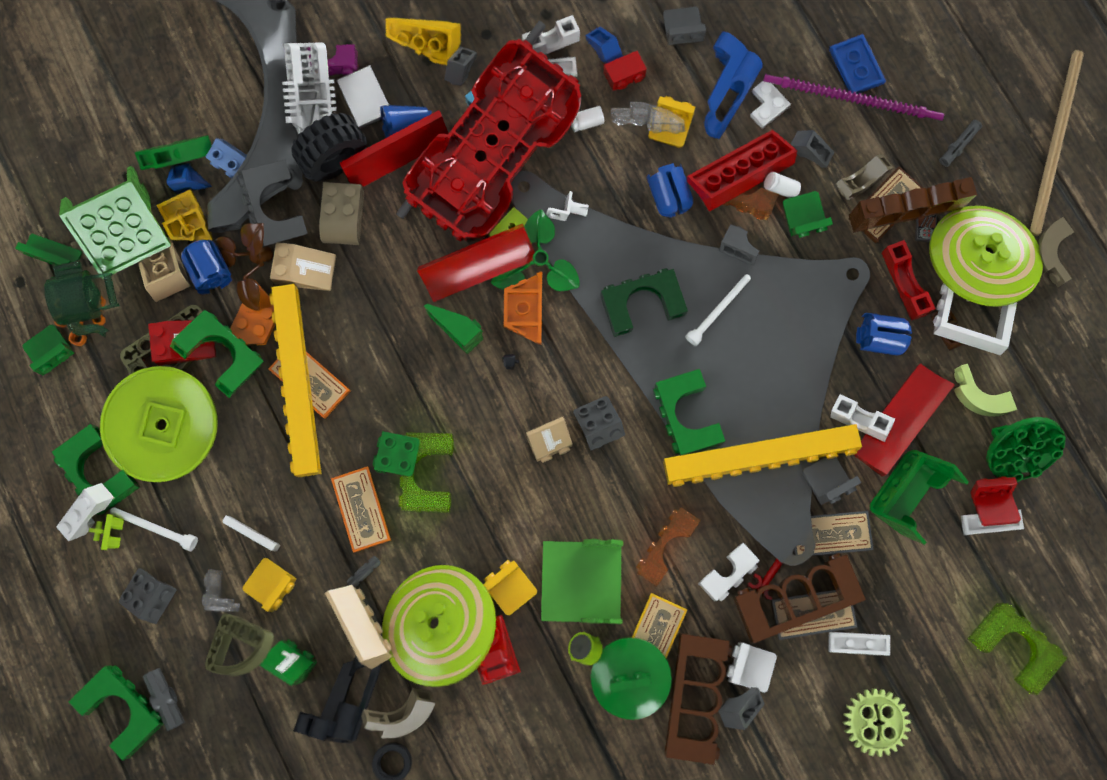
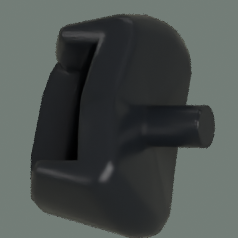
(509, 361)

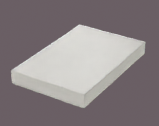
(363, 96)

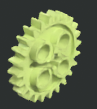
(895, 720)

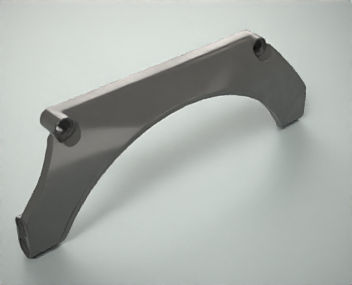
(270, 26)

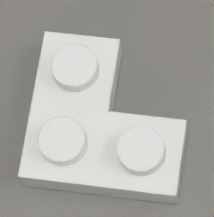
(772, 104)

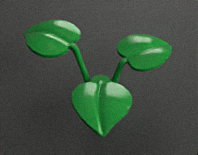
(562, 275)

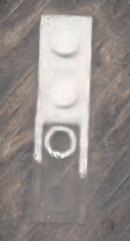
(655, 117)

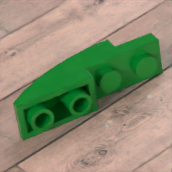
(173, 153)

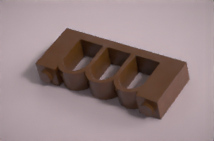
(912, 204)
(844, 582)
(688, 748)

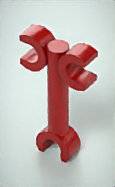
(767, 579)

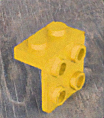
(684, 111)
(269, 584)
(510, 587)

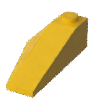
(427, 37)

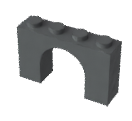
(253, 183)

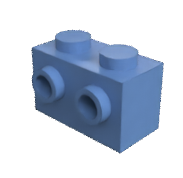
(225, 156)

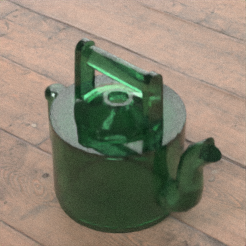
(75, 298)

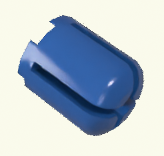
(670, 190)
(205, 266)
(884, 334)

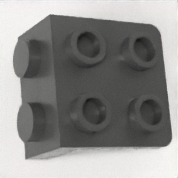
(683, 26)
(599, 422)
(829, 480)
(146, 596)

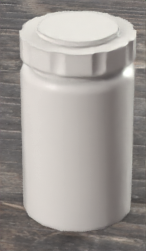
(588, 118)
(782, 185)

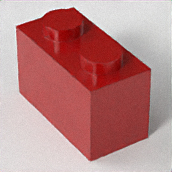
(625, 71)

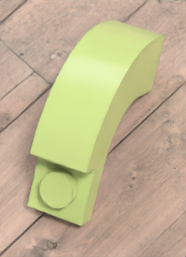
(977, 400)

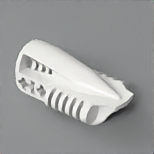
(307, 84)

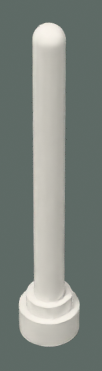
(695, 336)
(187, 542)

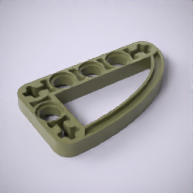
(138, 360)
(245, 631)

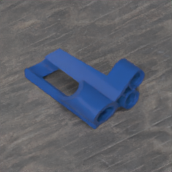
(738, 75)

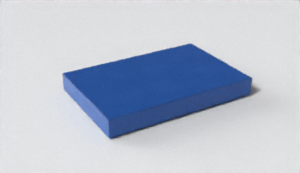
(857, 64)

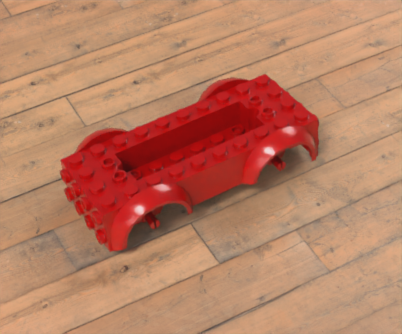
(474, 194)

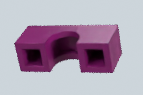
(344, 61)

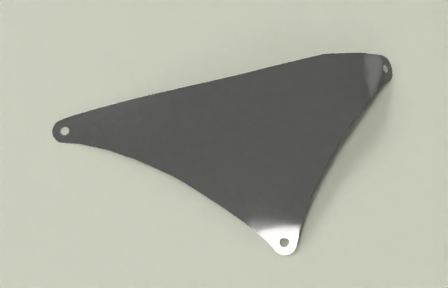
(760, 358)

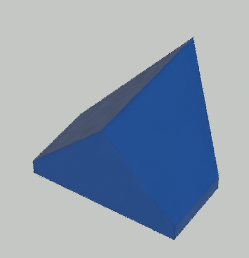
(184, 177)

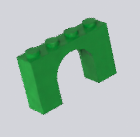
(208, 329)
(685, 440)
(72, 458)
(143, 719)

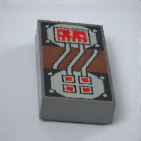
(925, 228)

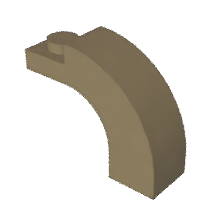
(864, 178)
(1048, 245)
(402, 720)

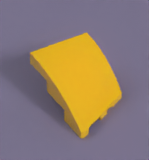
(184, 218)

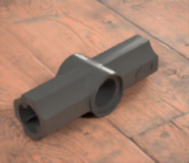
(163, 699)

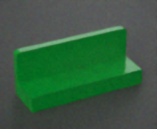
(48, 250)

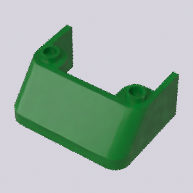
(907, 487)

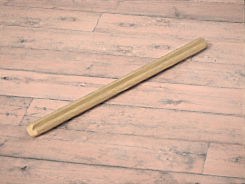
(1056, 143)

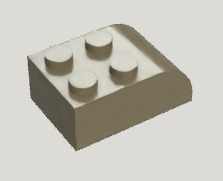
(341, 213)

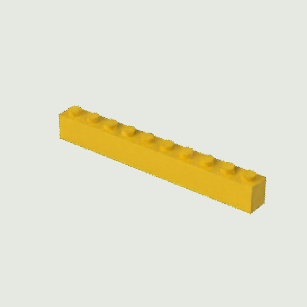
(296, 381)
(762, 454)

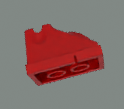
(501, 658)

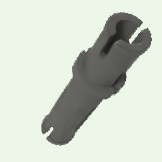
(948, 157)

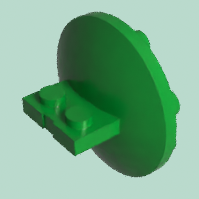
(1025, 447)
(631, 678)

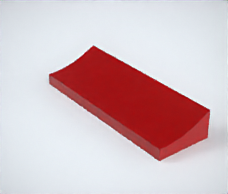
(393, 151)
(742, 169)
(477, 262)
(911, 410)

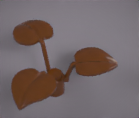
(252, 238)

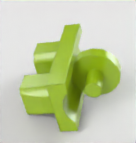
(111, 523)

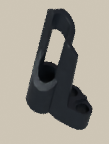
(339, 720)

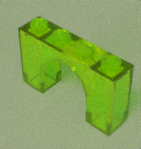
(418, 500)
(1044, 656)

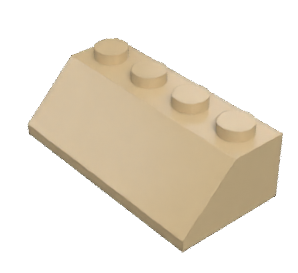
(359, 625)

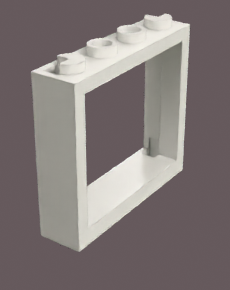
(969, 337)

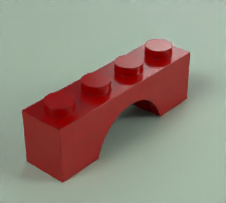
(899, 263)

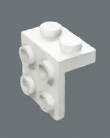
(751, 667)

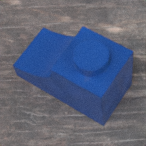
(604, 44)

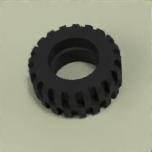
(327, 144)

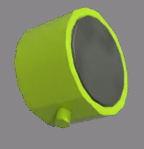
(585, 648)

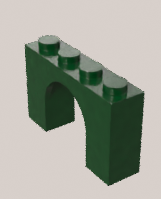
(662, 284)

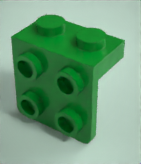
(805, 214)
(47, 350)
(396, 454)

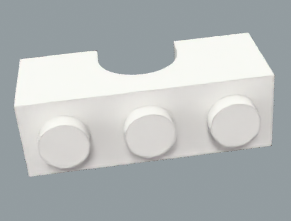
(563, 34)
(874, 424)
(78, 518)
(742, 561)

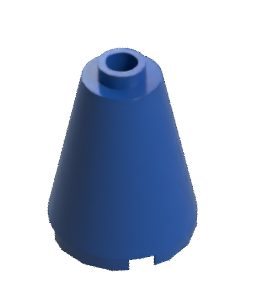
(399, 117)

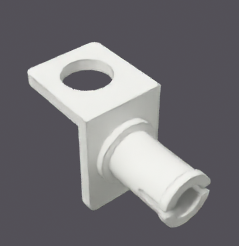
(570, 207)

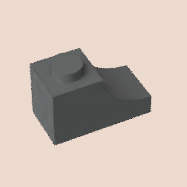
(459, 66)
(812, 147)
(737, 245)
(740, 711)

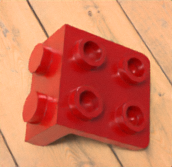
(995, 501)

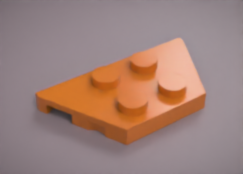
(524, 308)
(254, 325)

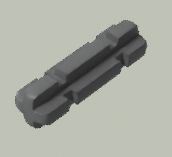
(364, 571)

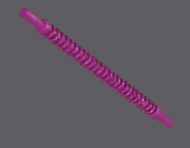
(921, 112)

